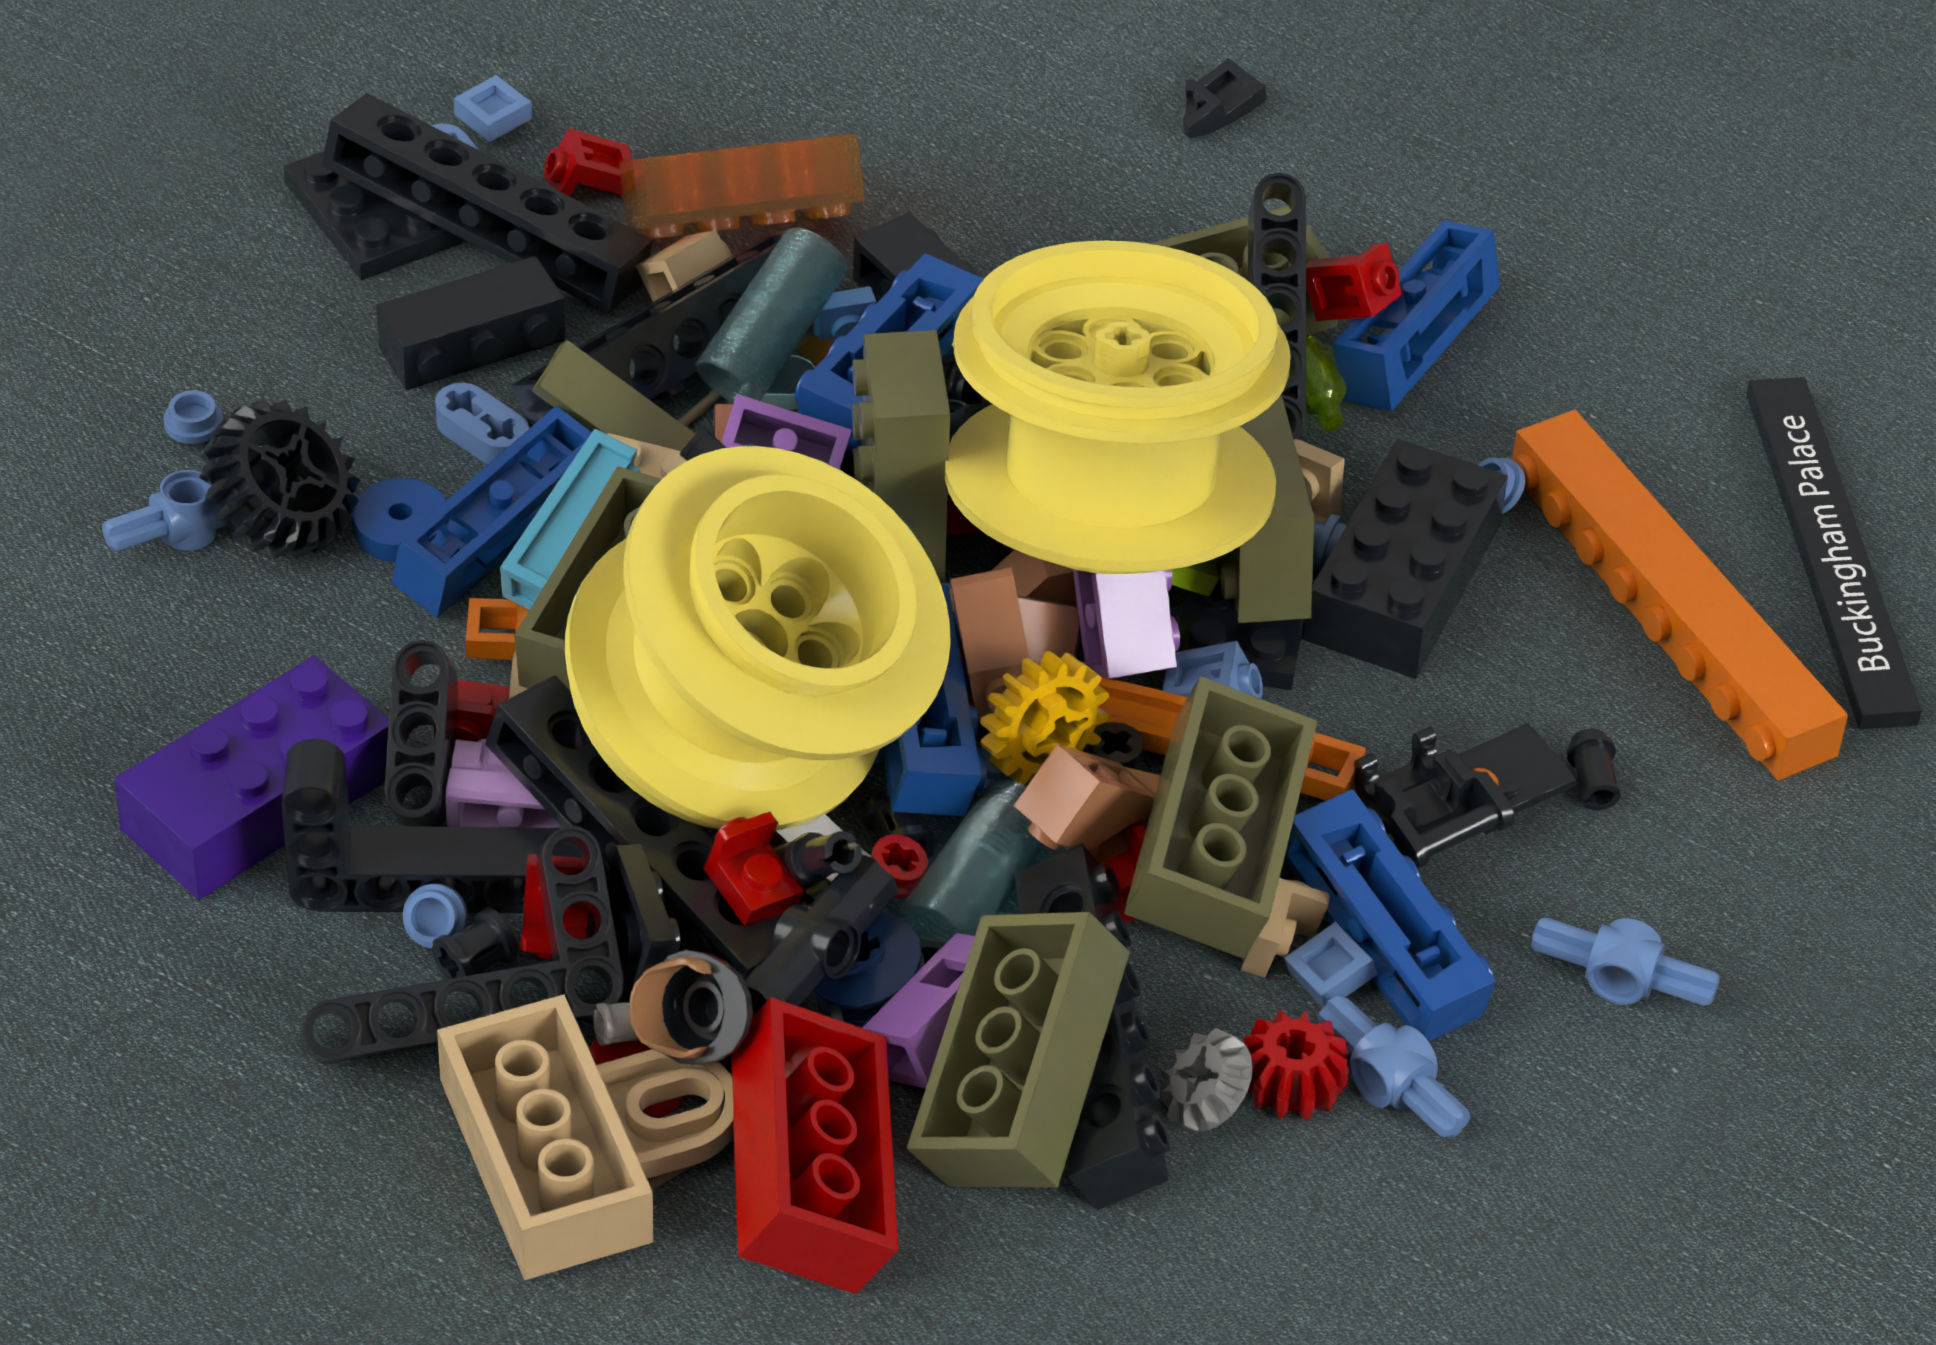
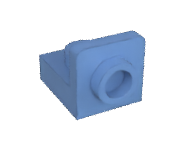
(1219, 663)

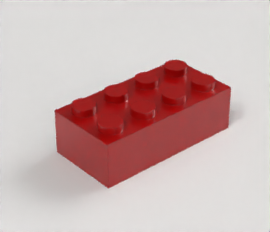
(813, 1147)

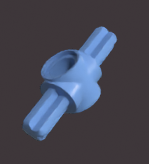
(174, 514)
(1625, 961)
(1395, 1067)

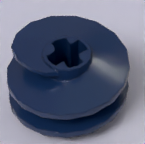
(886, 962)

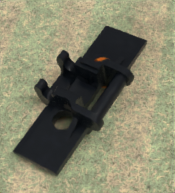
(1455, 795)

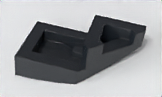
(1220, 98)

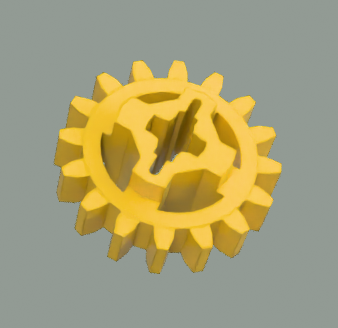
(1040, 713)

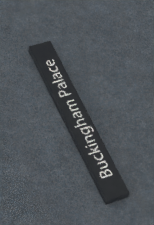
(1833, 554)

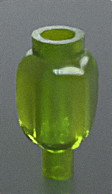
(1323, 384)

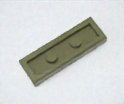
(605, 401)

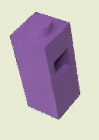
(919, 1014)

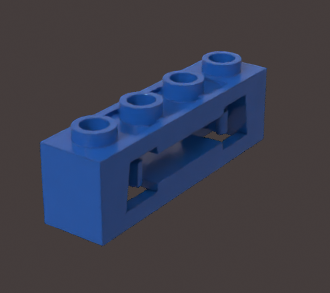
(923, 297)
(1423, 319)
(486, 515)
(944, 765)
(1390, 915)

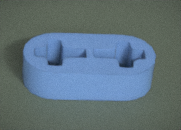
(475, 430)

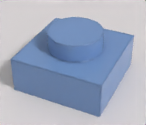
(492, 108)
(843, 312)
(1330, 965)

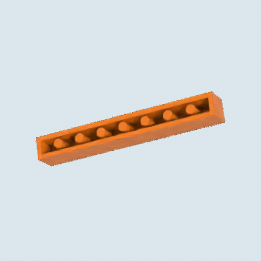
(1679, 596)

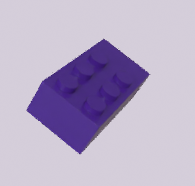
(217, 792)

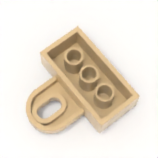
(569, 1137)

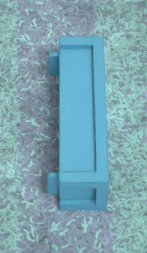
(561, 516)

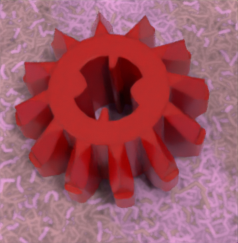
(1296, 1065)

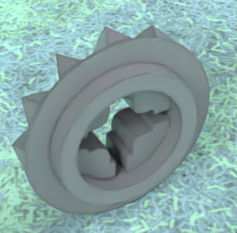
(1212, 1100)

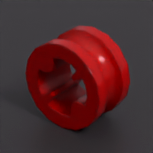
(901, 853)

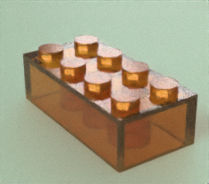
(742, 181)

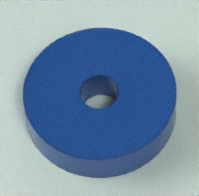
(390, 512)

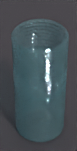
(767, 327)
(974, 867)

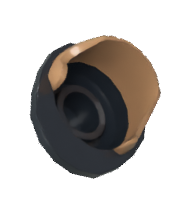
(691, 1008)

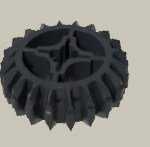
(290, 472)

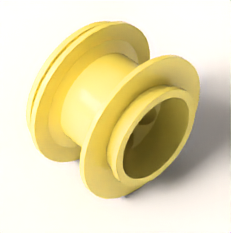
(1116, 407)
(755, 639)

